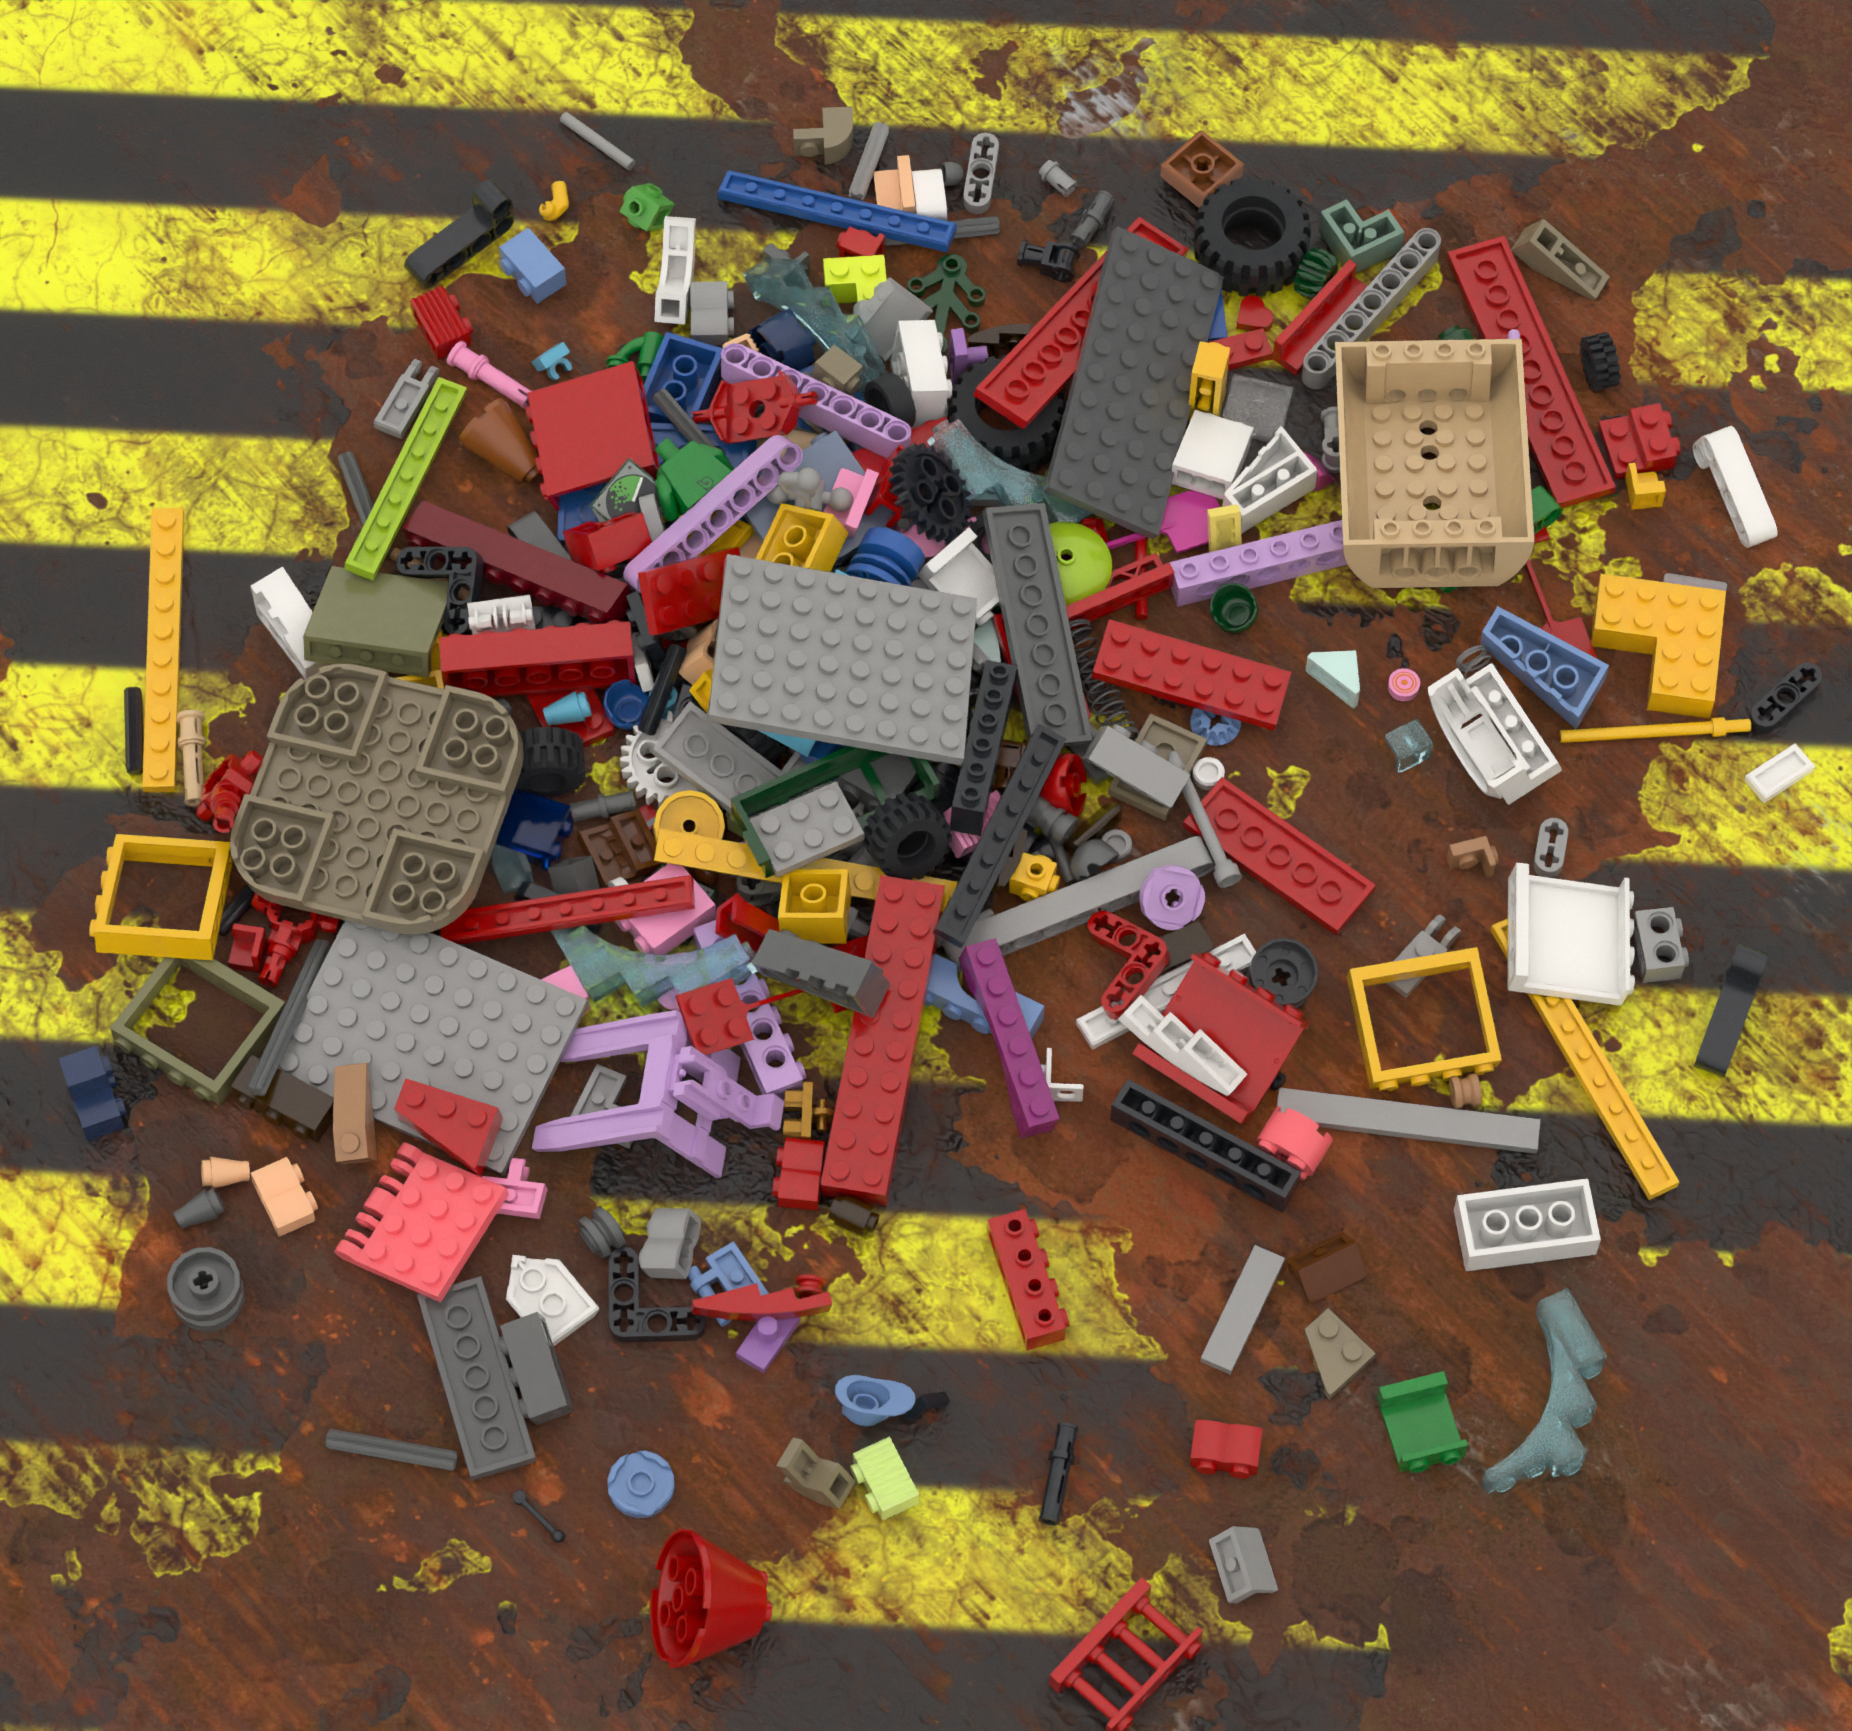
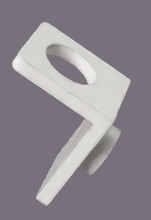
(1055, 1088)

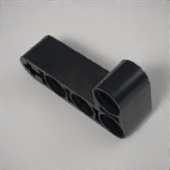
(463, 238)
(1731, 1010)

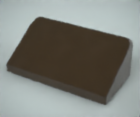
(1095, 826)
(1184, 943)

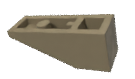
(1558, 259)

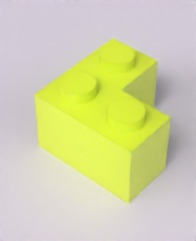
(854, 277)

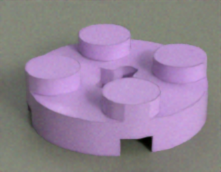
(1181, 912)

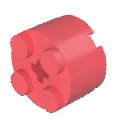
(1294, 1141)

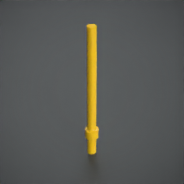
(1715, 727)

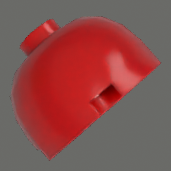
(1064, 784)

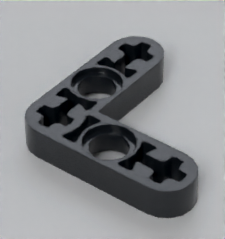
(457, 574)
(639, 1316)

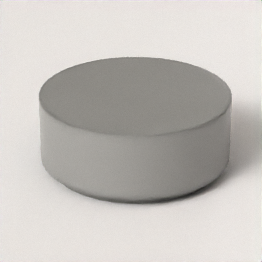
(1120, 842)

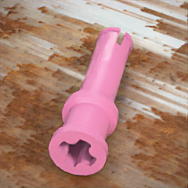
(479, 368)

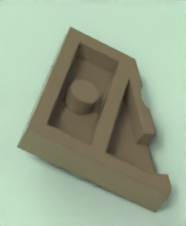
(1336, 1351)

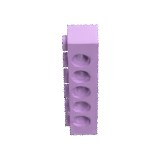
(1259, 562)
(764, 1020)

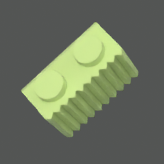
(885, 1479)

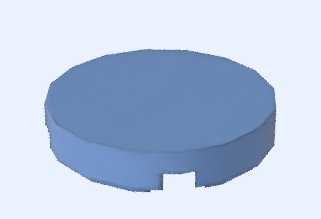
(641, 1484)

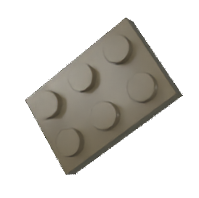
(1166, 738)

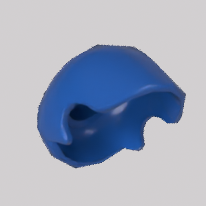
(624, 704)

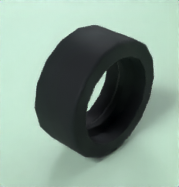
(892, 397)

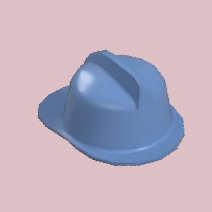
(872, 1400)

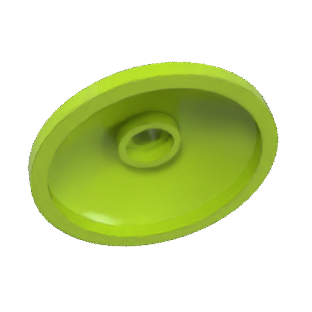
(1090, 563)

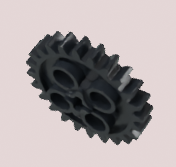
(930, 492)

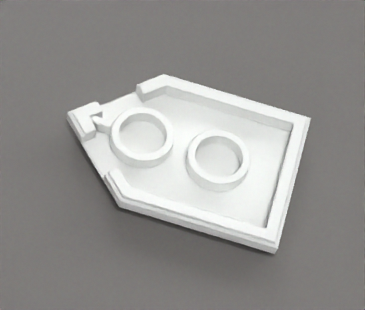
(550, 1291)

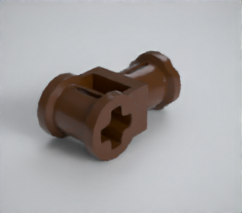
(1008, 759)

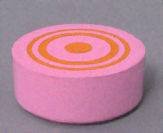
(1403, 684)

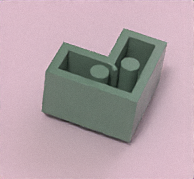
(1360, 240)

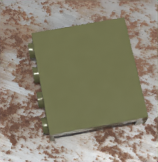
(377, 622)

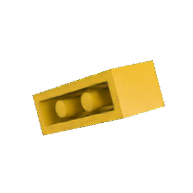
(1209, 378)

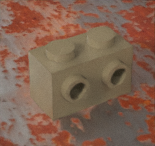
(838, 371)

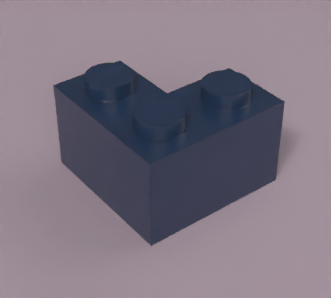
(90, 1086)

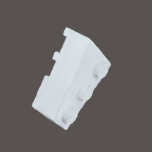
(285, 617)

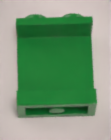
(1421, 1423)

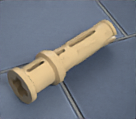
(192, 744)

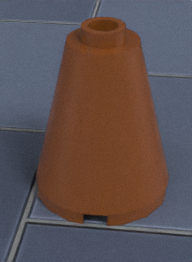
(502, 442)

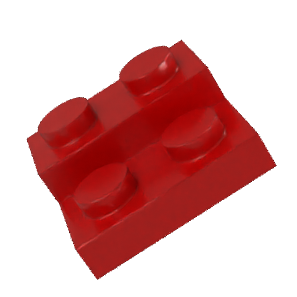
(1640, 439)

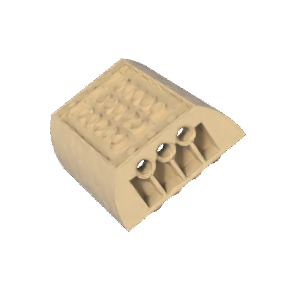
(1481, 471)

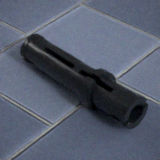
(1061, 1461)

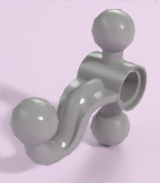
(808, 491)

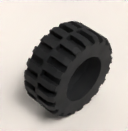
(1252, 204)
(1015, 447)

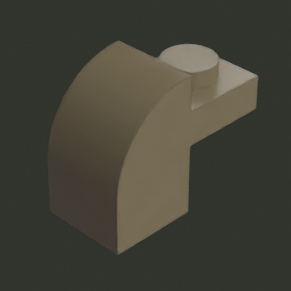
(832, 140)
(815, 1477)

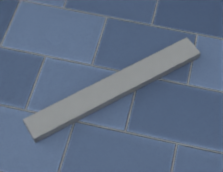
(1414, 1120)

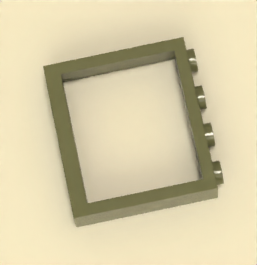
(177, 1070)

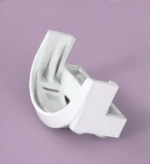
(1481, 745)

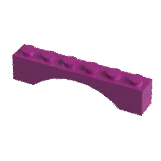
(1025, 1080)

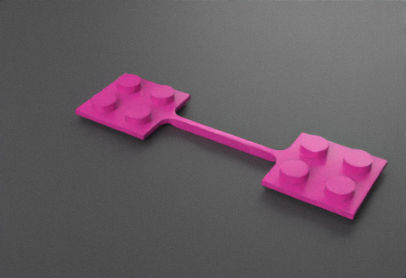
(1182, 522)

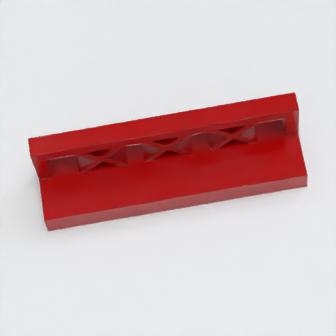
(1317, 318)
(1125, 593)

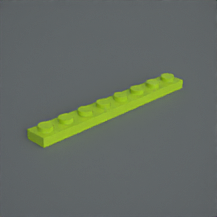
(405, 479)

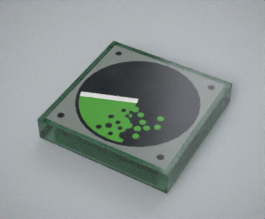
(623, 491)

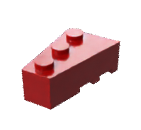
(450, 1121)

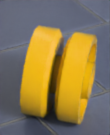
(690, 806)

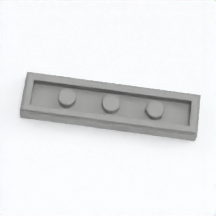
(1242, 1310)

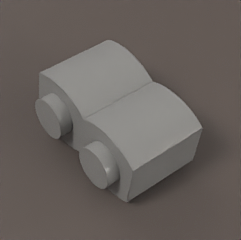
(710, 312)
(670, 1243)

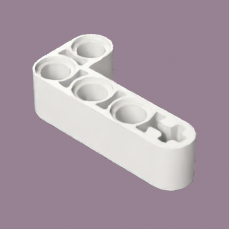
(1737, 485)

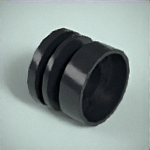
(1290, 961)

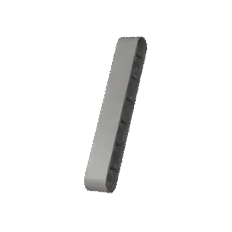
(1374, 296)

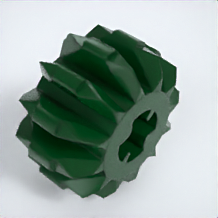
(1314, 272)

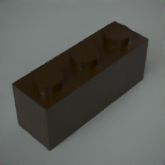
(286, 1102)

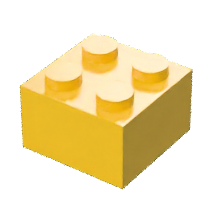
(816, 904)

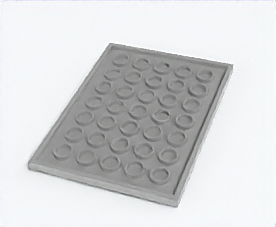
(843, 660)
(435, 1018)

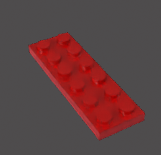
(1191, 675)
(1283, 857)

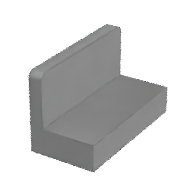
(1242, 1563)

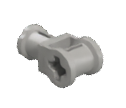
(1330, 444)

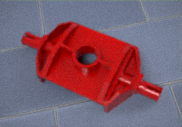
(735, 406)

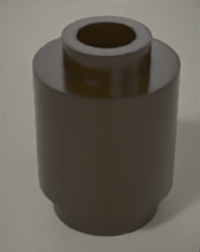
(853, 1215)

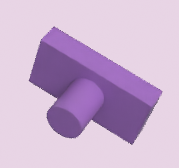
(961, 356)
(766, 1341)

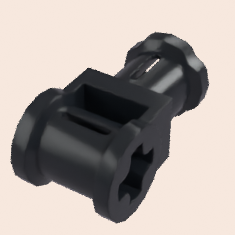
(1050, 259)

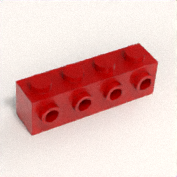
(1026, 1279)

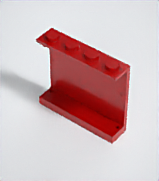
(590, 429)
(1241, 1022)

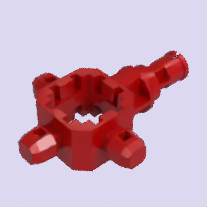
(226, 788)
(286, 937)

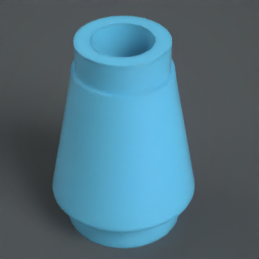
(568, 709)

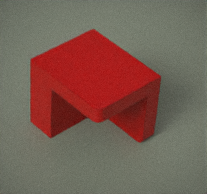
(248, 948)

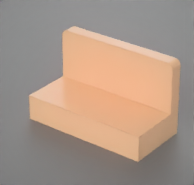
(895, 187)

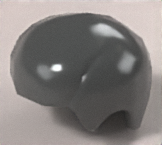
(1089, 857)

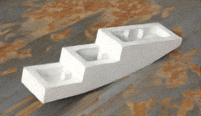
(1188, 1051)

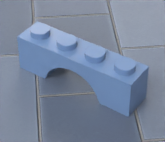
(948, 995)

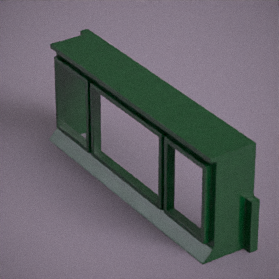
(811, 776)

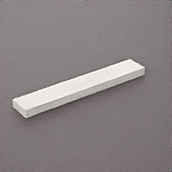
(1100, 1029)

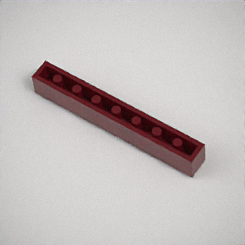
(522, 565)

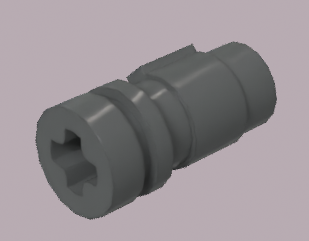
(1052, 820)

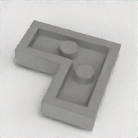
(601, 1093)

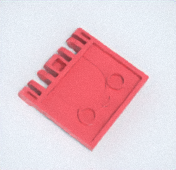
(426, 1227)

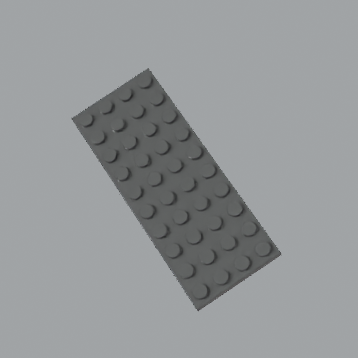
(1133, 383)

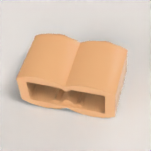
(700, 653)
(284, 1196)

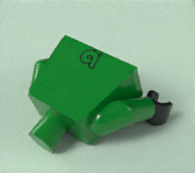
(687, 476)

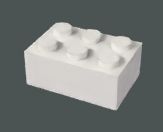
(922, 367)

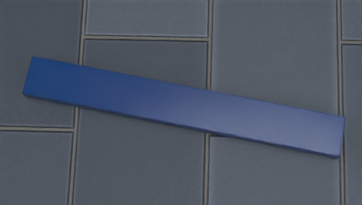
(837, 210)

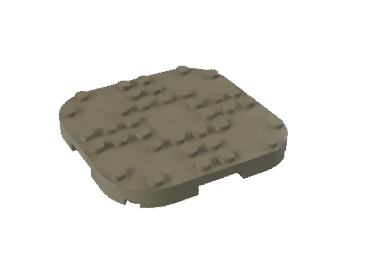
(378, 799)

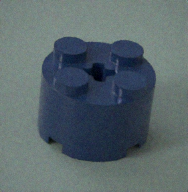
(785, 340)

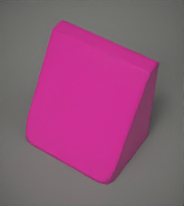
(1323, 476)

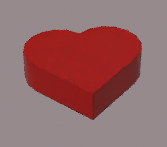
(1254, 315)

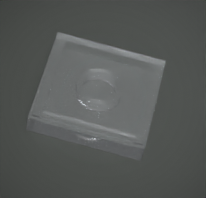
(1258, 405)

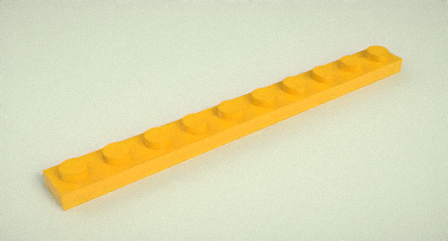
(163, 650)
(737, 860)
(1601, 1086)

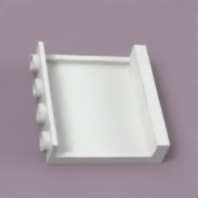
(1569, 938)

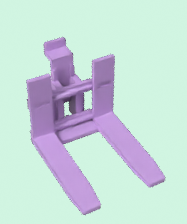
(667, 1062)

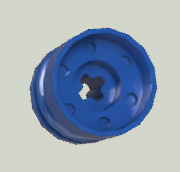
(887, 557)

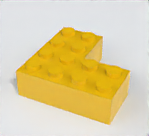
(1675, 626)

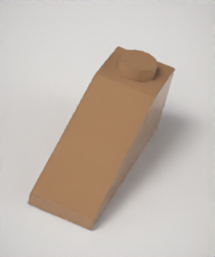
(353, 1115)

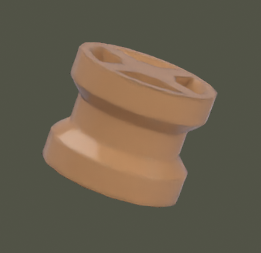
(1465, 1091)

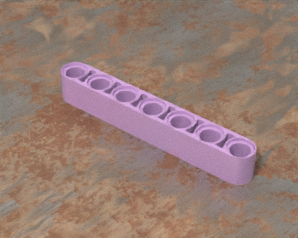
(834, 409)
(719, 500)

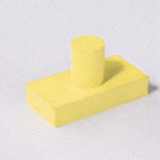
(1224, 527)

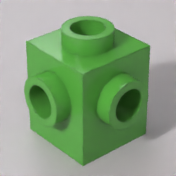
(646, 207)

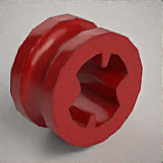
(809, 1285)

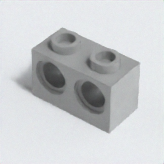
(1652, 944)

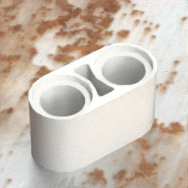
(929, 193)

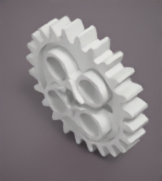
(637, 767)

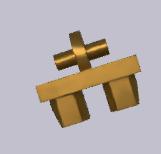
(802, 1101)

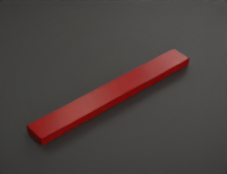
(572, 910)

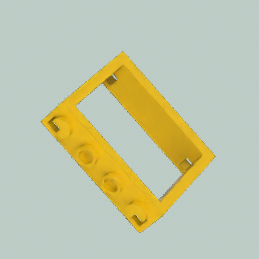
(160, 941)
(1412, 968)

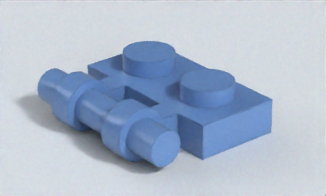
(729, 1269)

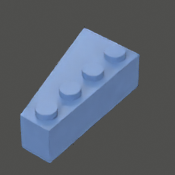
(1545, 664)

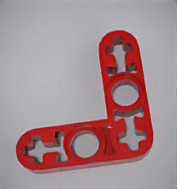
(1138, 959)

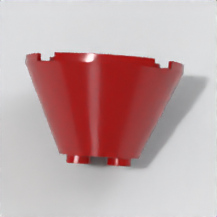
(704, 1600)

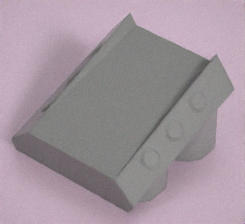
(885, 309)

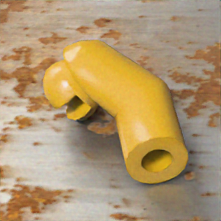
(558, 205)

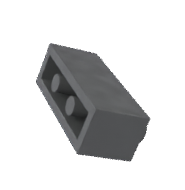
(535, 1369)

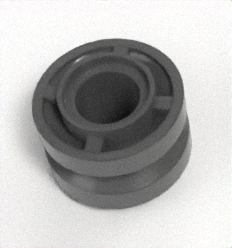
(601, 1232)

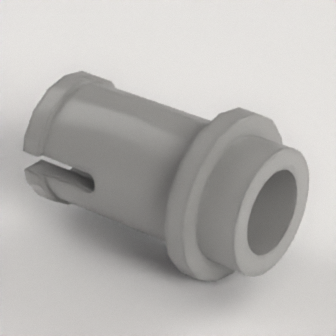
(1058, 178)

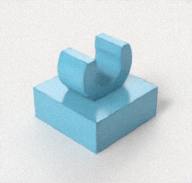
(551, 358)

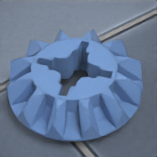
(1220, 733)

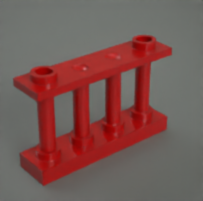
(1115, 1626)

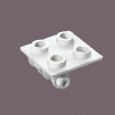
(501, 615)

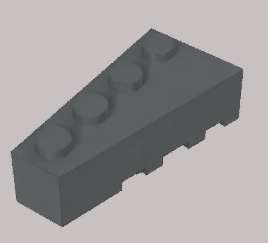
(822, 971)

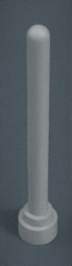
(1225, 872)

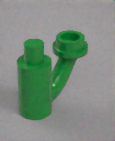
(648, 347)

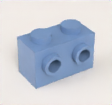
(532, 266)

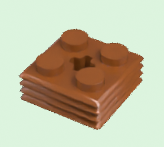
(1186, 168)

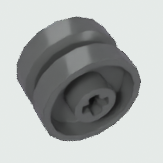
(206, 1289)

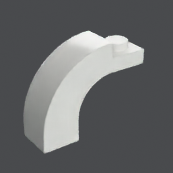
(677, 270)

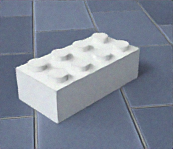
(1526, 1224)

